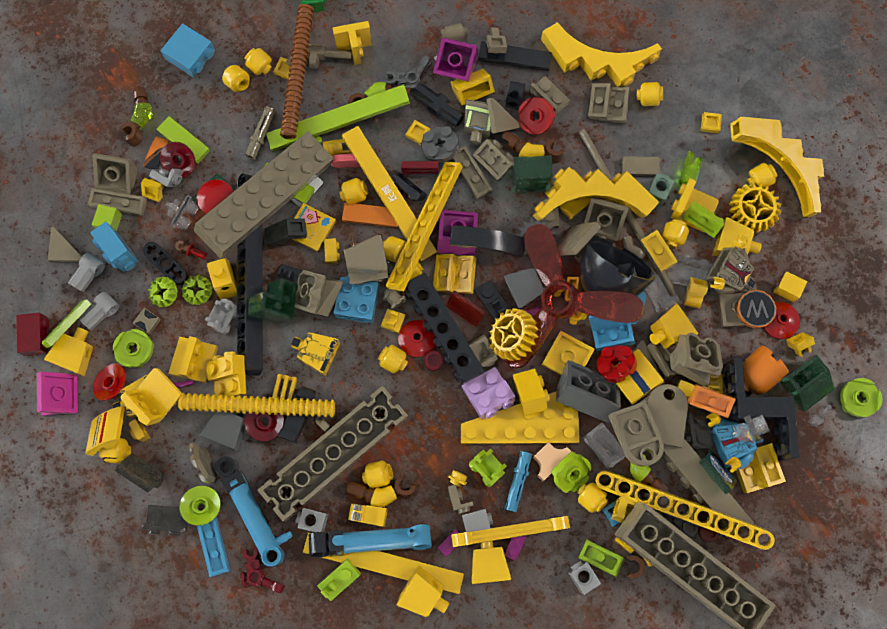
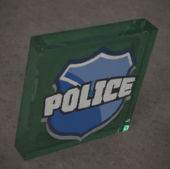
(718, 472)

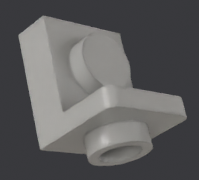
(167, 178)

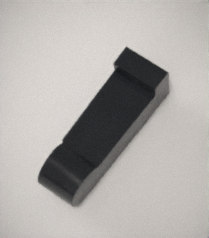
(294, 424)

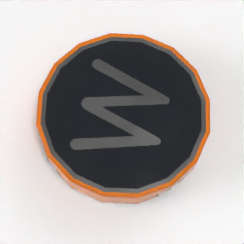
(756, 309)

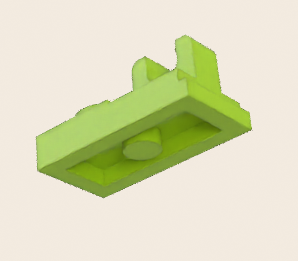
(704, 219)
(339, 580)

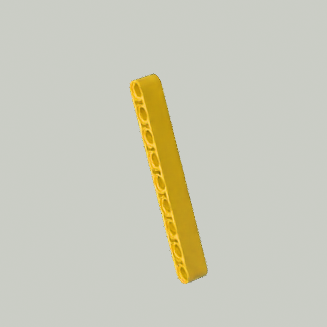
(691, 515)

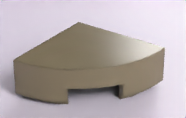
(322, 423)

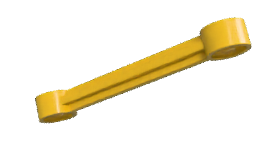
(510, 531)

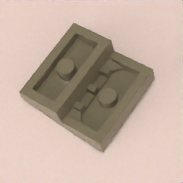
(609, 103)

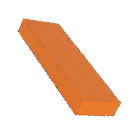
(368, 215)

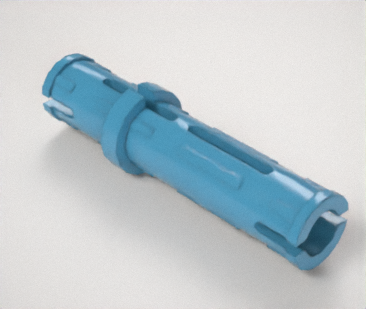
(519, 478)

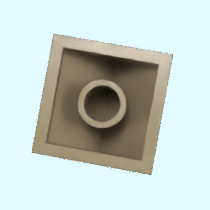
(114, 173)
(609, 217)

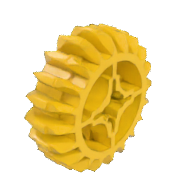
(768, 207)
(511, 346)

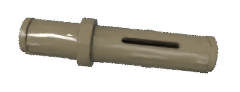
(256, 140)

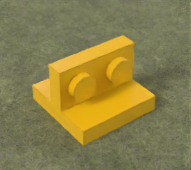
(353, 38)
(192, 358)

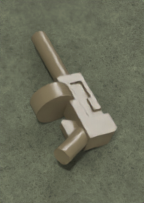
(318, 52)

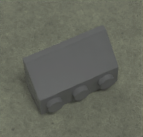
(587, 392)

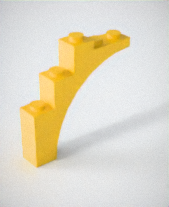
(596, 63)
(786, 152)
(624, 191)

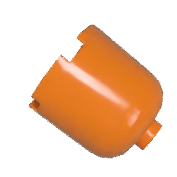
(762, 371)

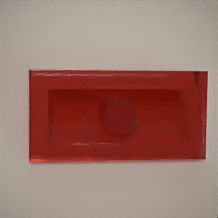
(465, 309)

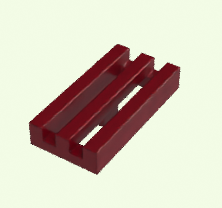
(419, 167)

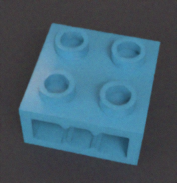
(188, 50)
(114, 247)
(357, 301)

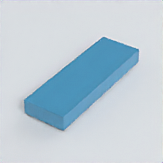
(213, 548)

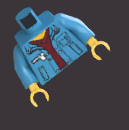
(730, 449)

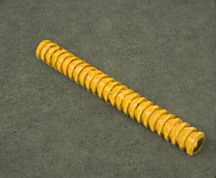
(256, 405)

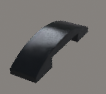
(487, 239)

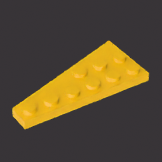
(510, 426)

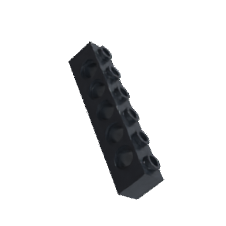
(420, 285)

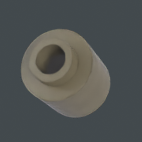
(455, 32)

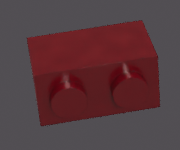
(30, 332)

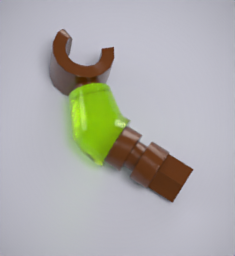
(140, 117)

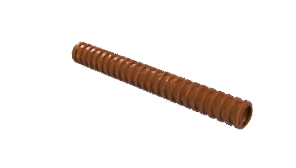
(297, 71)

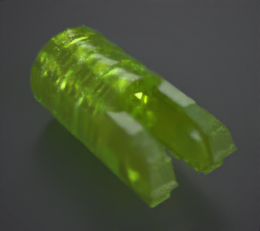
(690, 170)

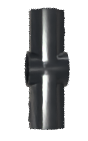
(438, 105)

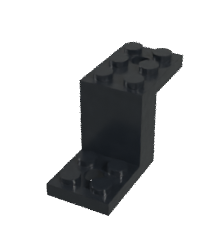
(774, 409)

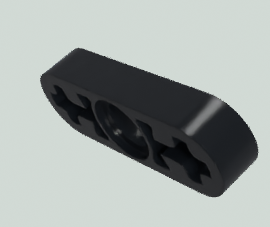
(157, 262)

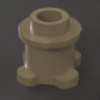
(394, 298)

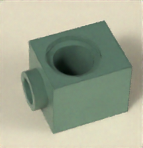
(663, 181)

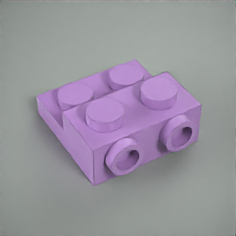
(489, 393)

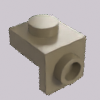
(483, 351)

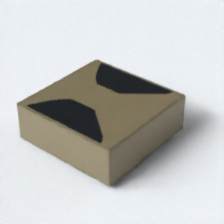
(146, 321)

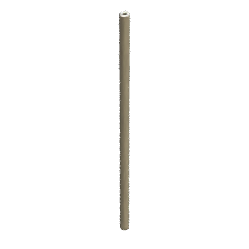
(630, 217)

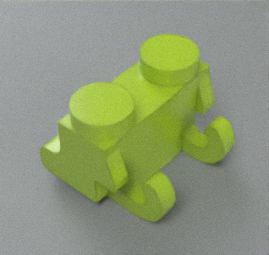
(488, 467)

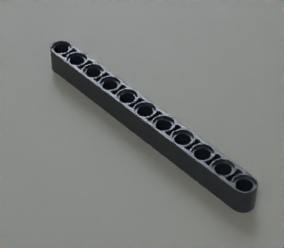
(249, 284)

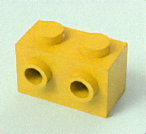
(530, 391)

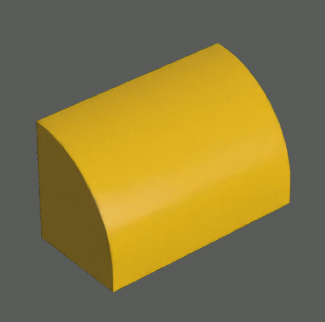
(479, 85)

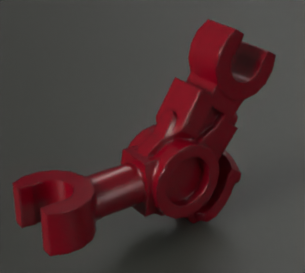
(255, 575)

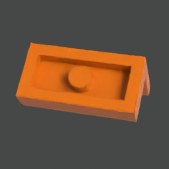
(711, 400)

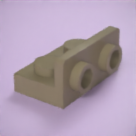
(548, 91)
(494, 158)

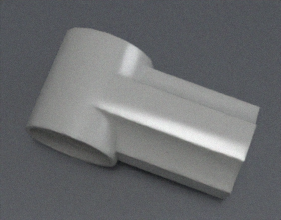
(88, 268)
(102, 307)

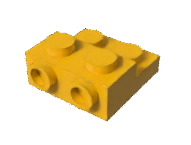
(227, 374)

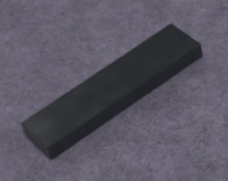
(517, 57)

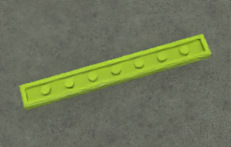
(343, 116)

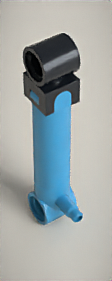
(238, 488)
(337, 543)

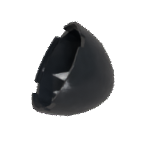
(613, 269)

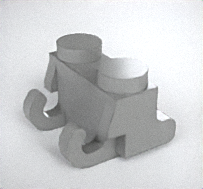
(221, 316)

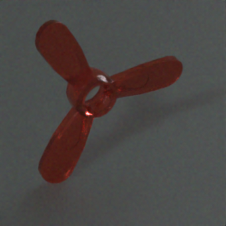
(599, 304)

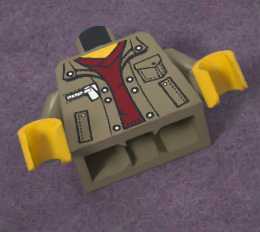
(732, 269)

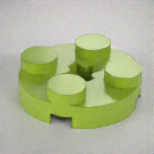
(135, 359)
(851, 404)
(571, 463)

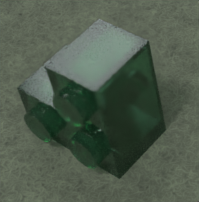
(276, 304)

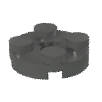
(438, 135)

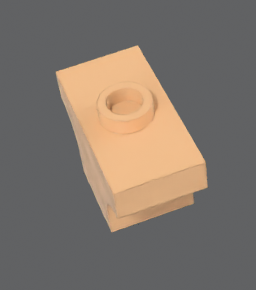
(548, 458)

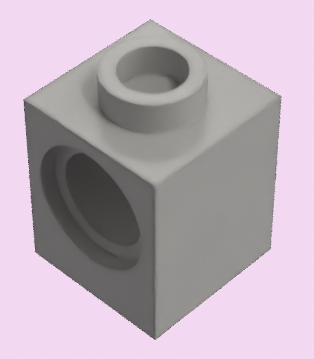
(321, 519)
(477, 520)
(592, 581)

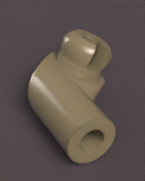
(628, 244)

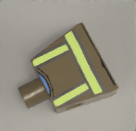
(477, 121)

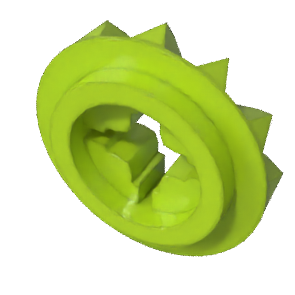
(169, 295)
(201, 296)

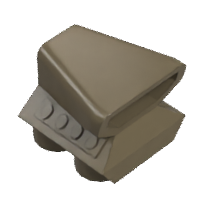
(366, 261)
(316, 293)
(696, 358)

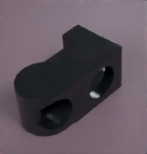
(515, 94)

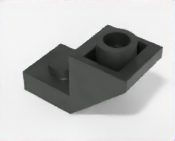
(286, 229)

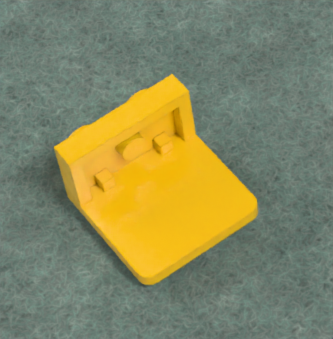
(687, 196)
(152, 398)

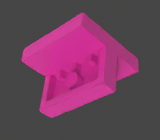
(57, 393)

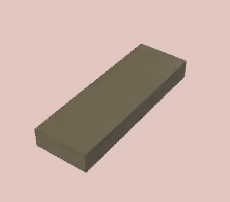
(472, 174)
(123, 202)

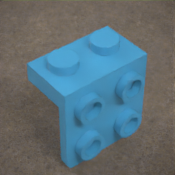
(611, 333)

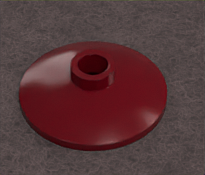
(169, 158)
(259, 430)

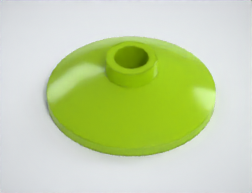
(193, 499)

